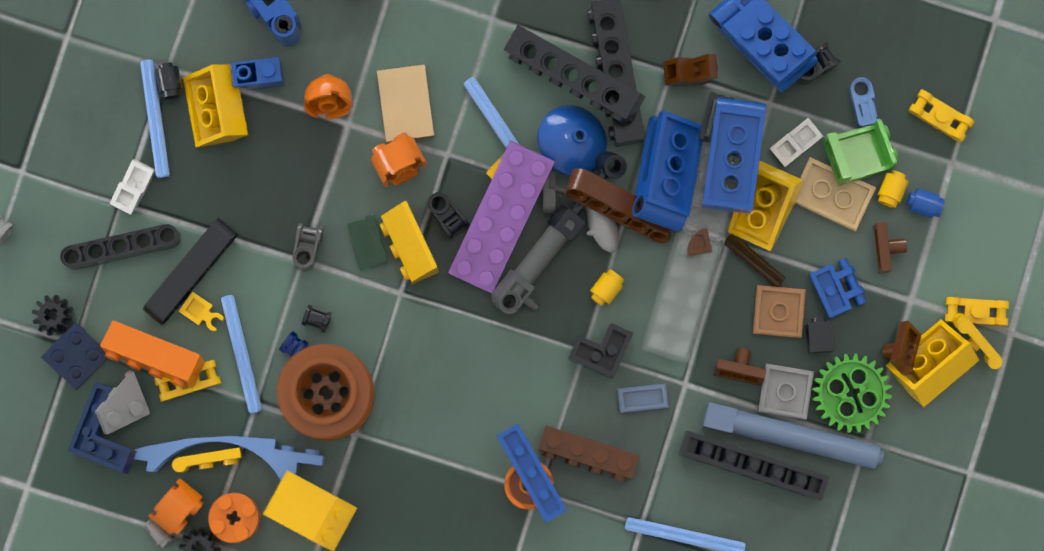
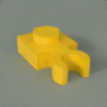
(199, 310)

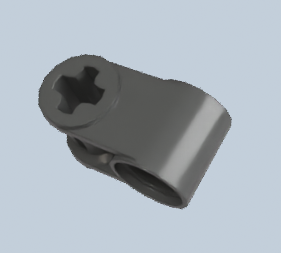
(307, 241)

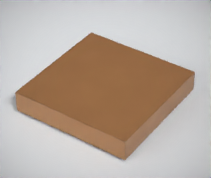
(779, 311)

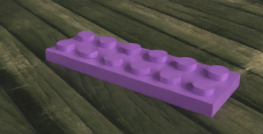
(501, 216)

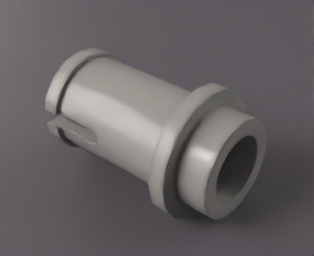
(161, 536)

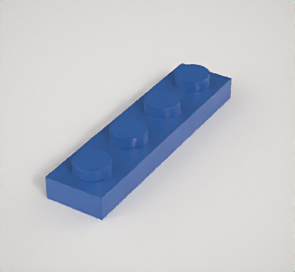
(531, 472)

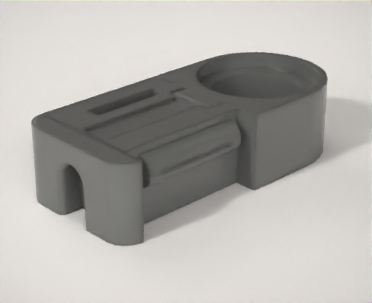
(549, 193)

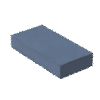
(642, 398)

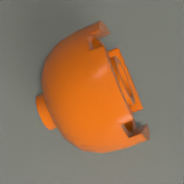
(328, 97)

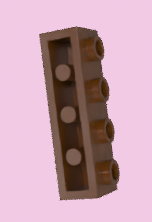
(588, 452)

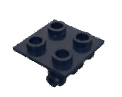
(75, 355)

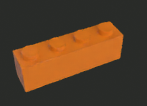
(152, 354)

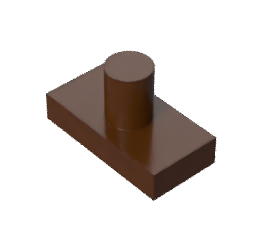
(886, 247)
(904, 349)
(740, 369)

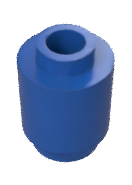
(925, 203)

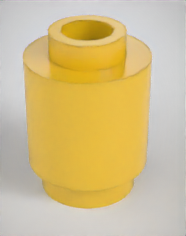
(892, 189)
(607, 287)

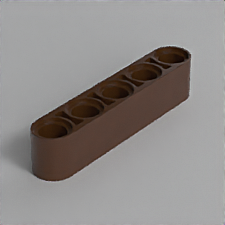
(612, 203)

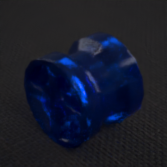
(293, 344)

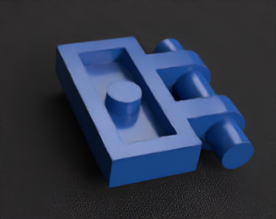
(830, 290)

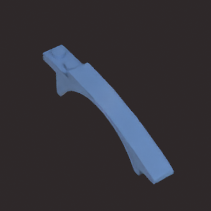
(279, 460)

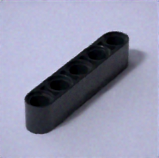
(108, 246)
(190, 271)

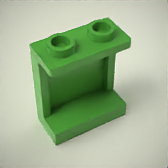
(860, 153)

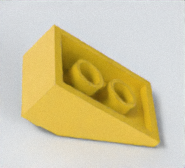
(773, 202)
(310, 510)

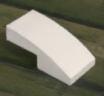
(796, 142)
(133, 187)

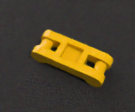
(941, 116)
(978, 310)
(977, 341)
(213, 380)

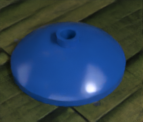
(559, 141)

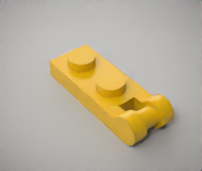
(206, 460)

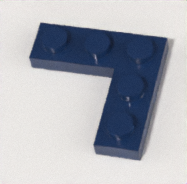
(88, 440)

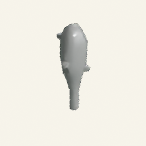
(603, 230)

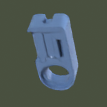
(864, 105)

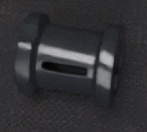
(316, 318)

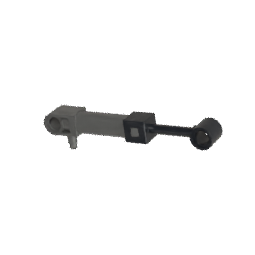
(562, 227)

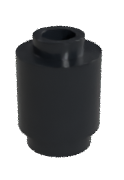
(168, 80)

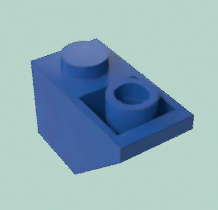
(258, 73)

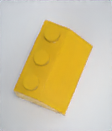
(214, 106)
(408, 243)
(938, 363)

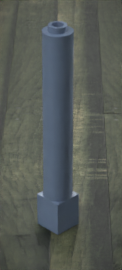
(792, 436)

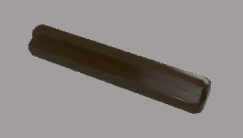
(754, 260)

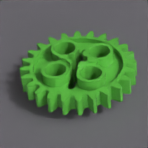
(872, 384)

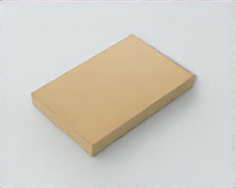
(405, 102)
(836, 203)

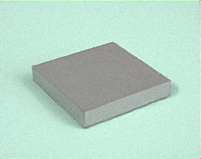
(786, 391)

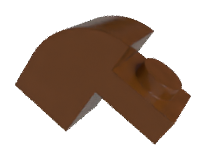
(690, 71)

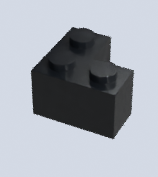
(604, 357)

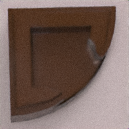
(699, 244)

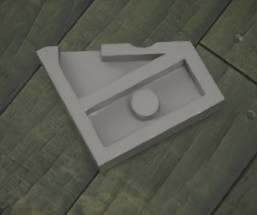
(123, 405)

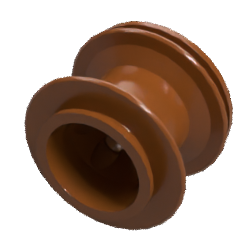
(297, 378)

